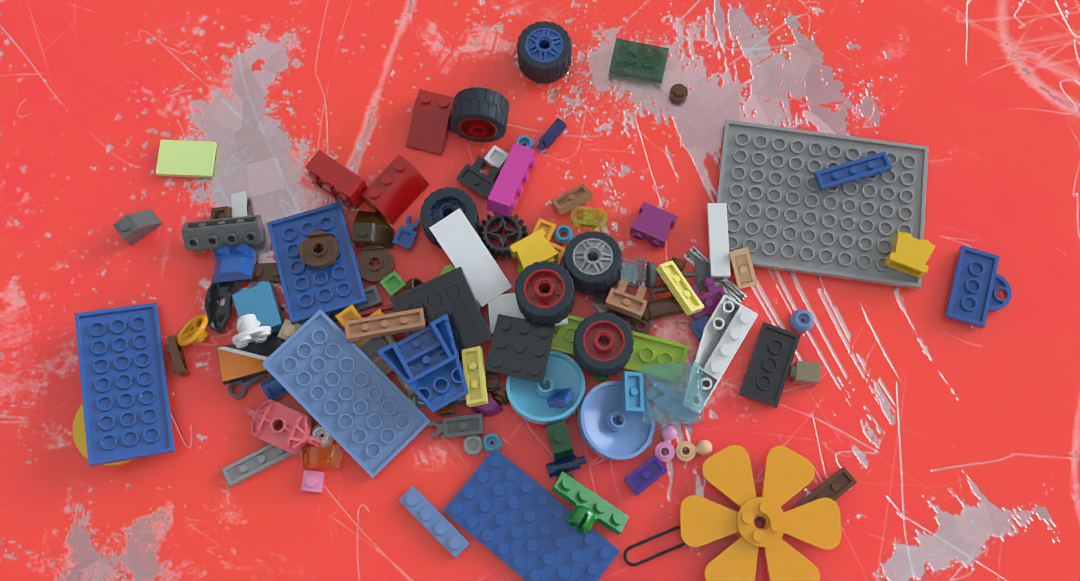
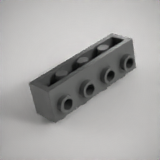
(223, 232)

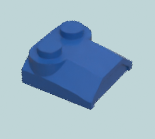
(234, 263)

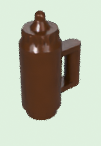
(662, 307)

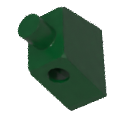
(559, 440)

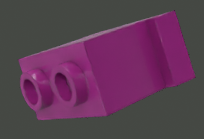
(653, 225)

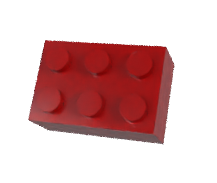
(336, 179)

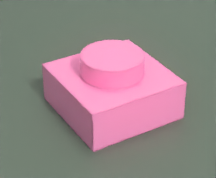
(313, 481)

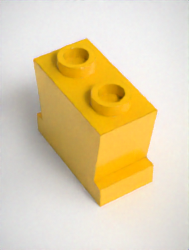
(533, 249)
(909, 254)

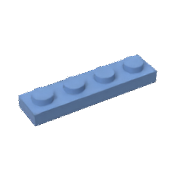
(434, 521)

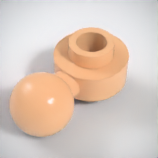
(703, 447)

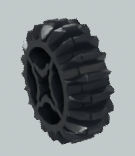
(495, 234)

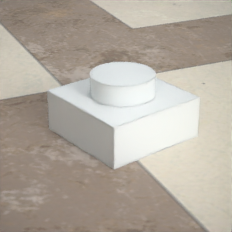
(496, 157)

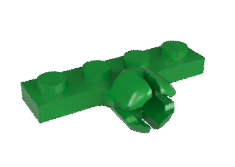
(588, 506)

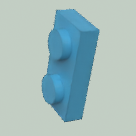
(632, 392)

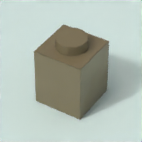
(805, 373)

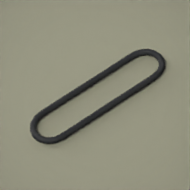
(647, 540)

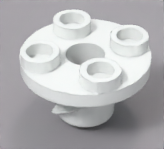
(250, 331)

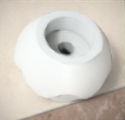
(327, 440)

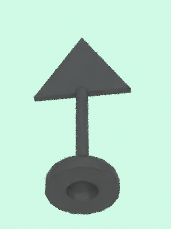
(702, 271)

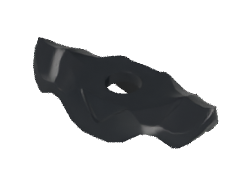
(216, 314)

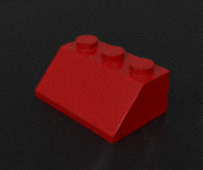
(395, 189)

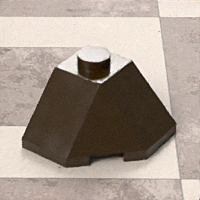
(372, 229)

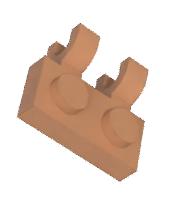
(626, 303)

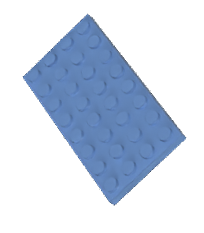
(346, 393)

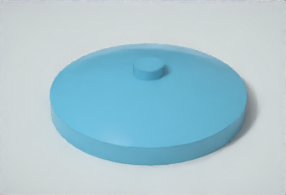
(531, 397)

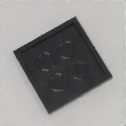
(520, 348)

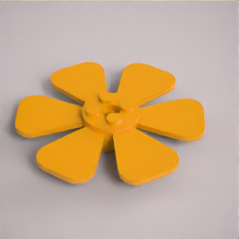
(784, 477)

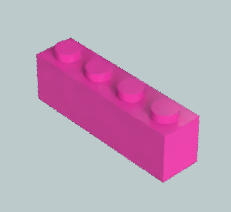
(511, 180)

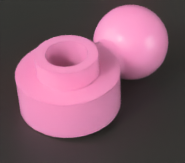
(668, 433)

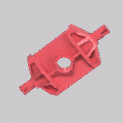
(295, 429)

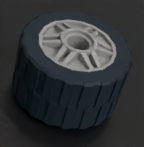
(593, 262)

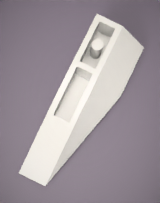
(721, 341)

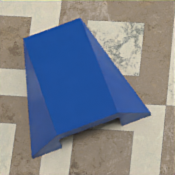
(429, 364)

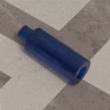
(551, 134)
(566, 465)

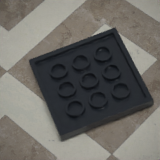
(450, 296)

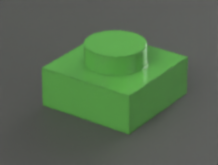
(393, 284)

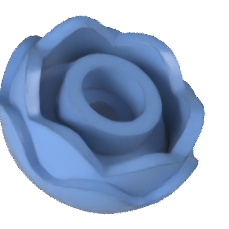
(796, 322)

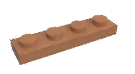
(384, 325)

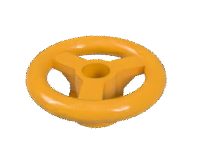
(192, 331)

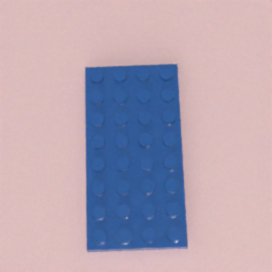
(123, 384)
(527, 525)

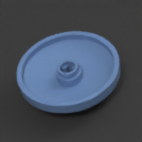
(607, 428)

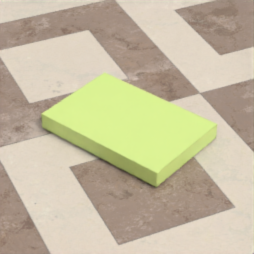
(186, 158)

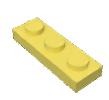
(680, 288)
(474, 376)

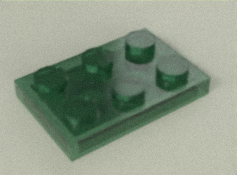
(638, 60)

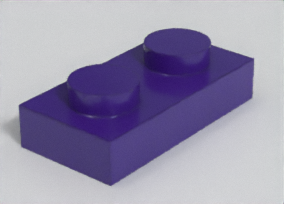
(645, 475)

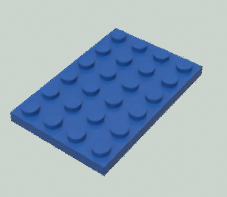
(309, 288)

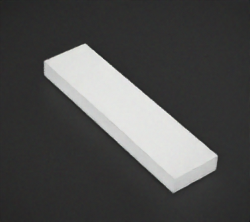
(718, 240)

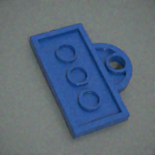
(975, 287)

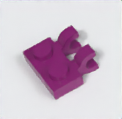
(709, 299)

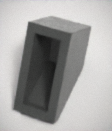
(137, 225)

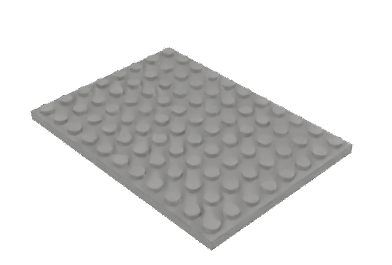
(829, 232)

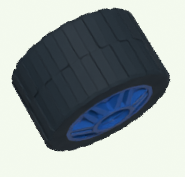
(544, 52)

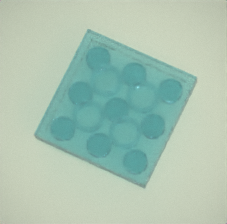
(673, 393)

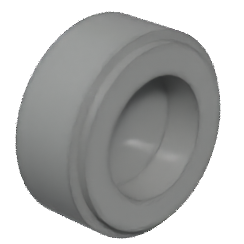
(473, 445)

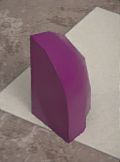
(488, 410)

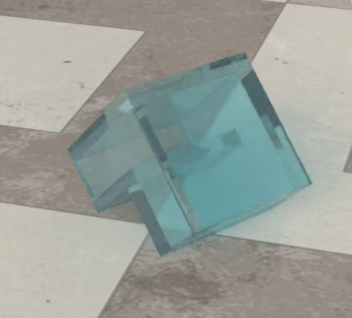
(634, 272)

